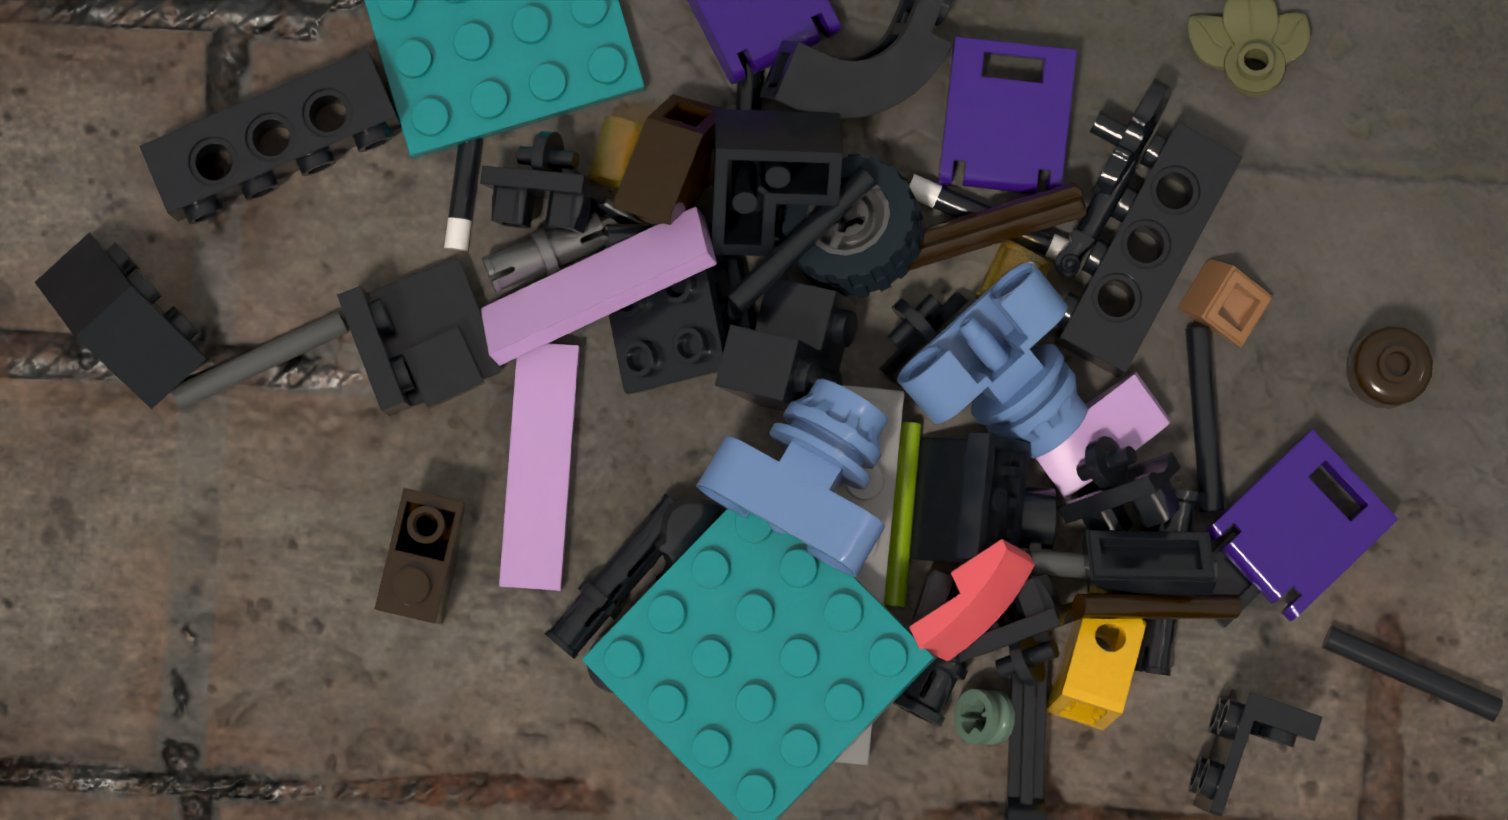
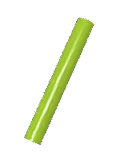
(902, 515)

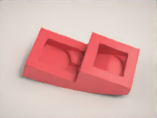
(986, 590)

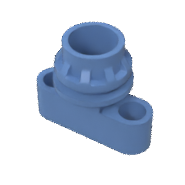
(990, 362)
(825, 445)

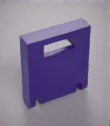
(759, 28)
(1005, 125)
(1294, 531)

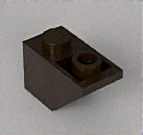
(669, 161)
(421, 557)

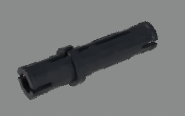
(611, 585)

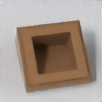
(1225, 301)

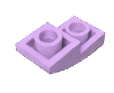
(1122, 412)

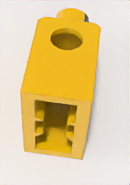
(1092, 681)

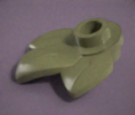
(1249, 32)

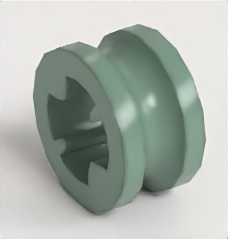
(969, 715)

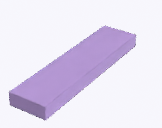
(597, 286)
(539, 468)

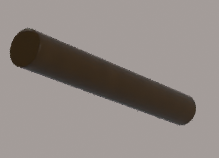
(1156, 606)

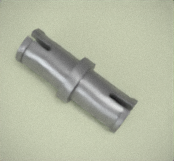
(542, 254)

